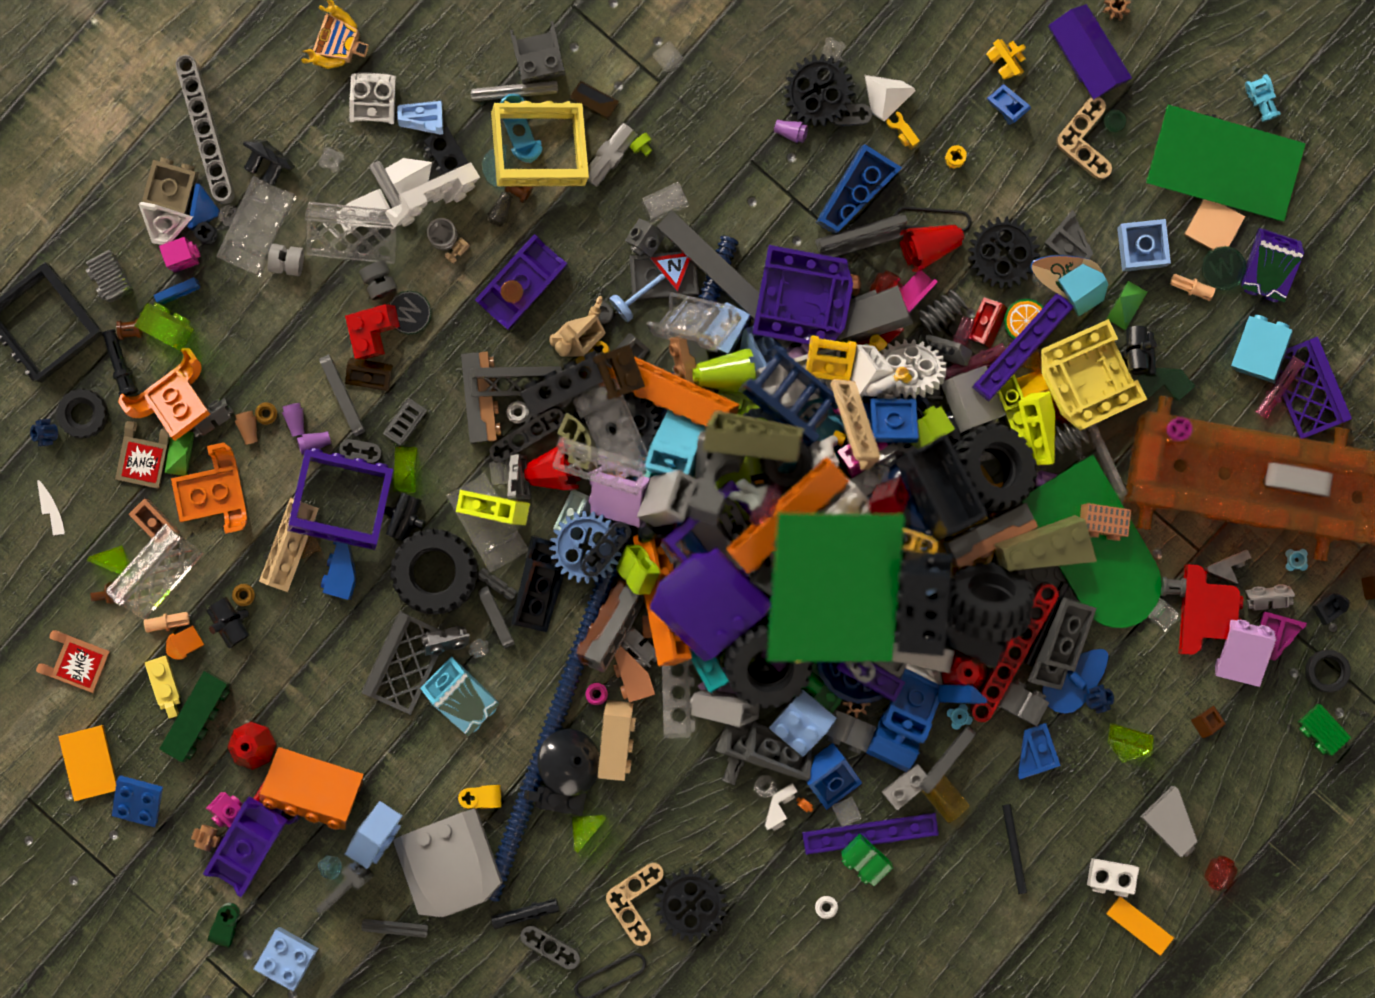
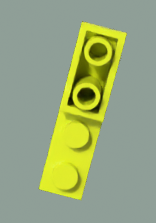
(1010, 396)

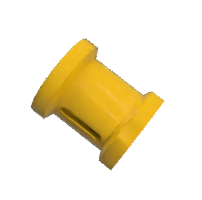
(962, 156)

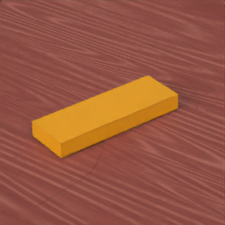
(1139, 925)

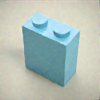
(1262, 348)

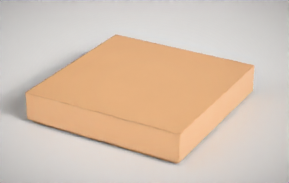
(1214, 225)

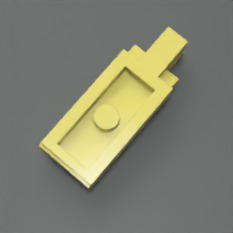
(164, 685)

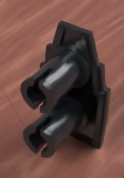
(263, 149)

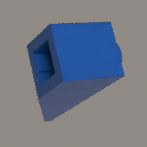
(341, 574)

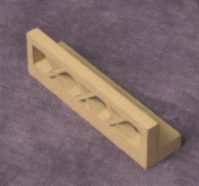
(856, 423)
(286, 549)

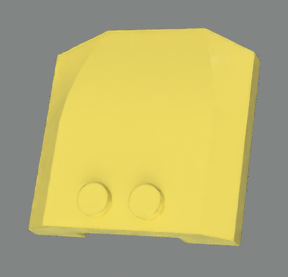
(1089, 376)

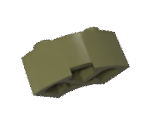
(578, 432)

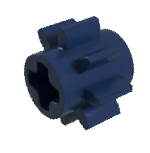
(44, 432)
(1100, 699)

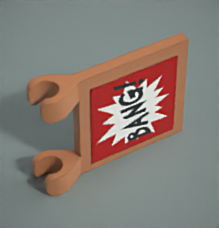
(77, 663)

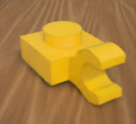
(907, 136)

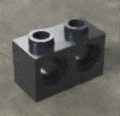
(451, 151)

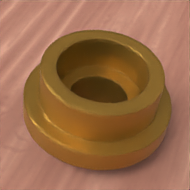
(259, 413)
(237, 591)

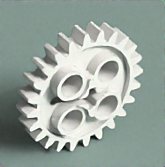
(923, 365)

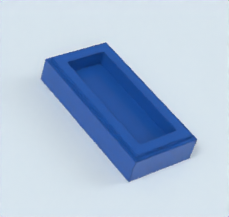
(177, 291)

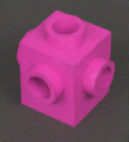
(220, 805)

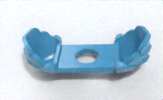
(523, 146)

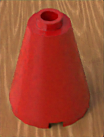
(928, 244)

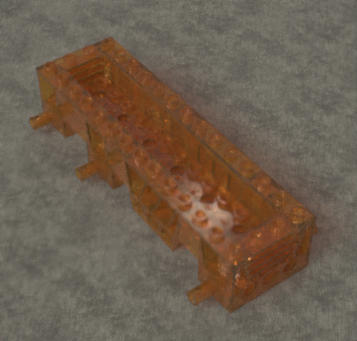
(1243, 497)

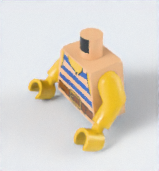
(336, 40)

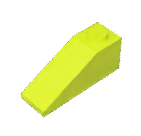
(1039, 426)
(493, 507)

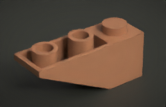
(634, 677)

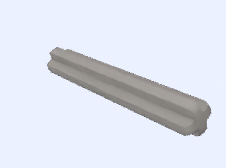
(500, 92)

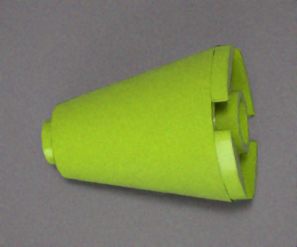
(726, 371)

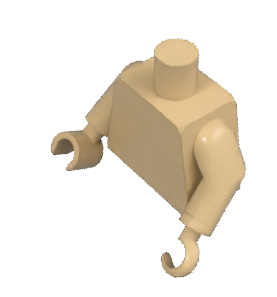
(579, 335)

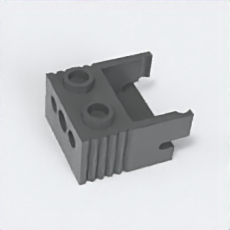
(538, 57)

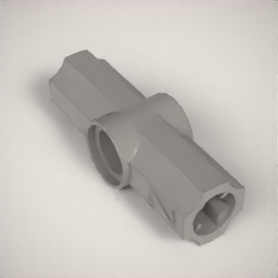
(610, 154)

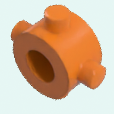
(804, 804)

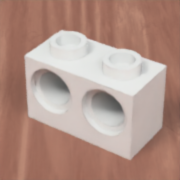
(1113, 871)

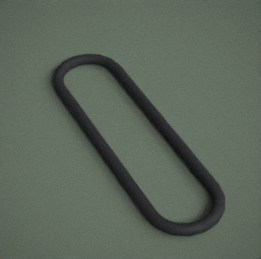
(935, 210)
(606, 967)

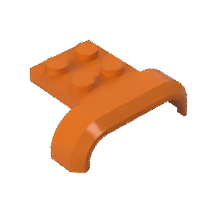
(171, 398)
(213, 491)

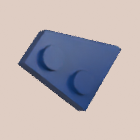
(1037, 752)

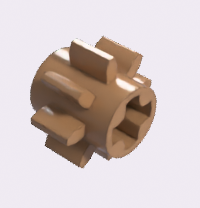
(1113, 12)
(855, 710)
(205, 837)

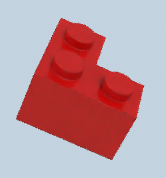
(366, 327)

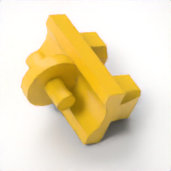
(1001, 50)

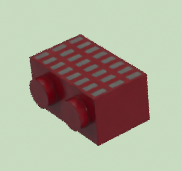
(889, 497)

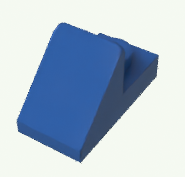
(1008, 104)

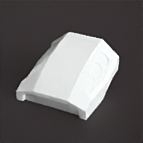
(372, 97)

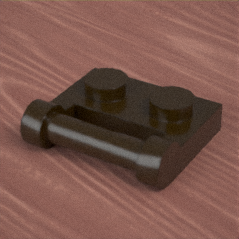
(625, 370)

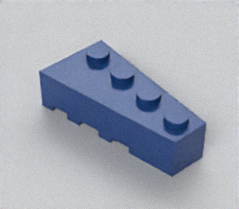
(859, 184)

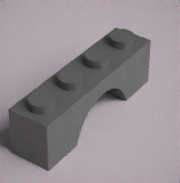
(708, 501)

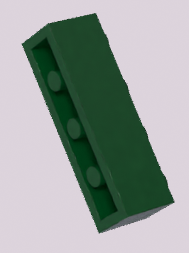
(195, 716)

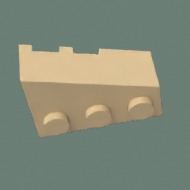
(616, 740)

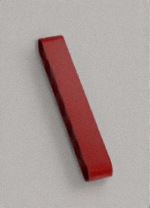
(1014, 663)

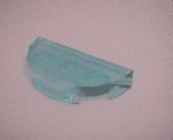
(489, 168)

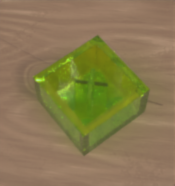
(159, 324)

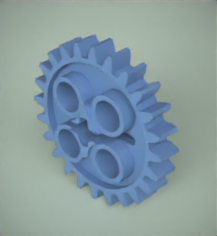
(566, 542)

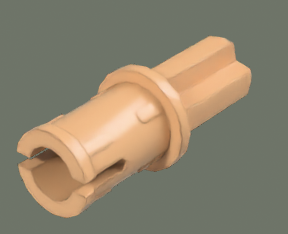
(1193, 287)
(166, 622)

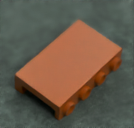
(310, 788)

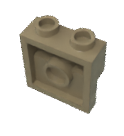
(170, 185)

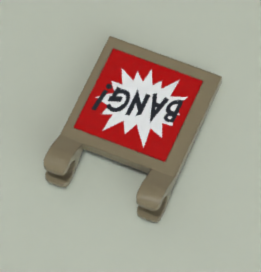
(141, 459)

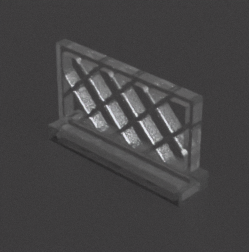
(349, 215)
(145, 565)

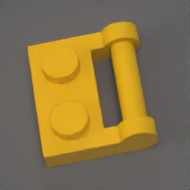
(830, 366)

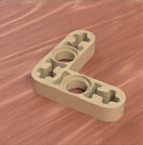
(1079, 144)
(628, 895)

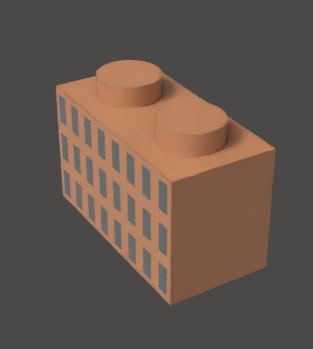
(150, 518)
(1106, 521)

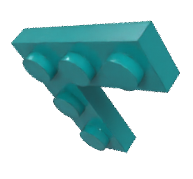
(710, 672)

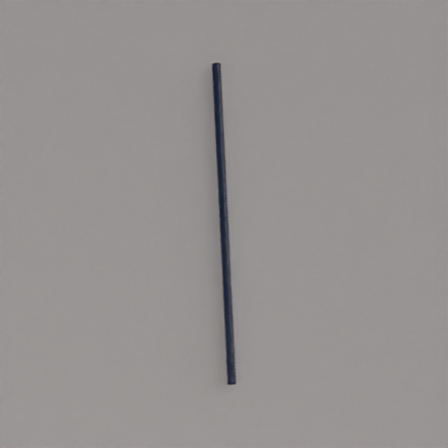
(574, 666)

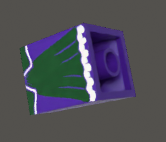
(1272, 265)

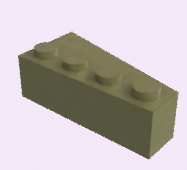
(752, 437)
(1050, 545)

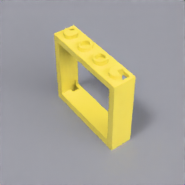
(540, 177)

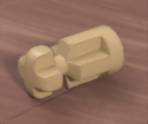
(458, 249)

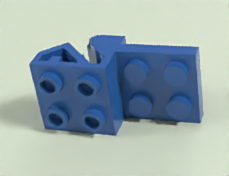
(906, 722)

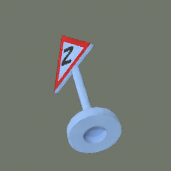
(671, 267)

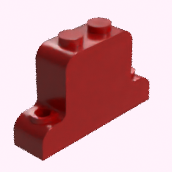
(1206, 610)

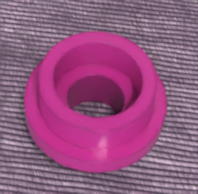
(589, 694)

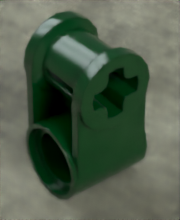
(224, 929)

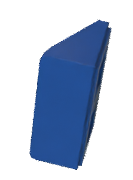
(960, 694)

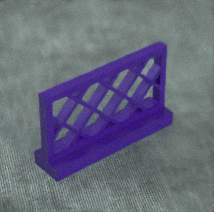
(1329, 385)

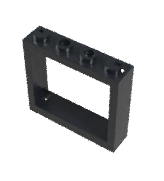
(19, 353)

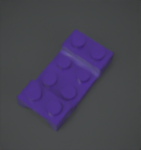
(534, 268)
(245, 845)

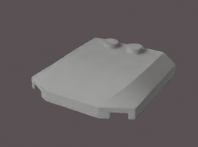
(449, 865)

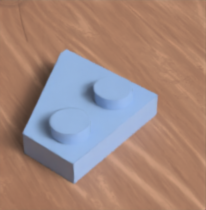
(422, 116)

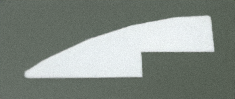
(49, 506)

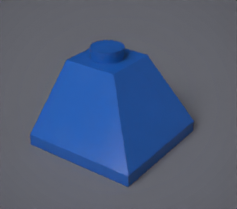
(832, 776)

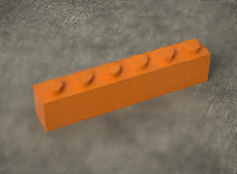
(680, 395)
(806, 496)
(668, 646)

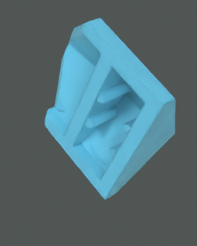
(1084, 288)

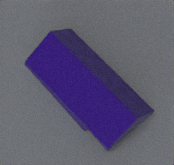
(1089, 51)

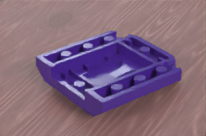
(802, 296)
(708, 603)

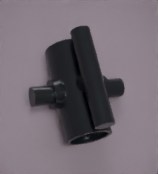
(1140, 351)
(404, 517)
(228, 622)

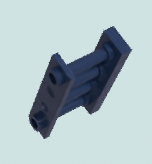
(772, 402)

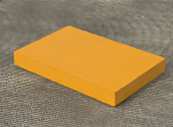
(88, 762)

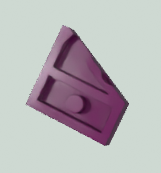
(1284, 629)

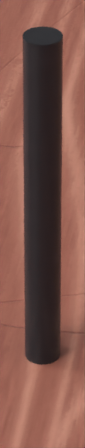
(1031, 656)
(1014, 848)

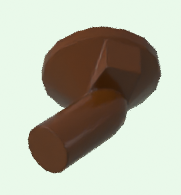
(98, 596)

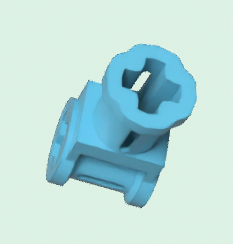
(1263, 97)

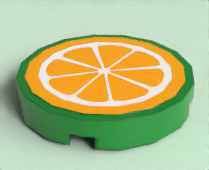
(1020, 315)

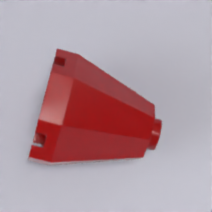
(542, 474)
(960, 662)
(260, 745)

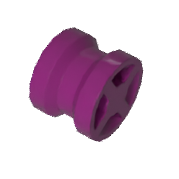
(1182, 426)

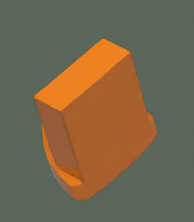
(183, 643)

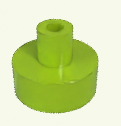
(641, 144)

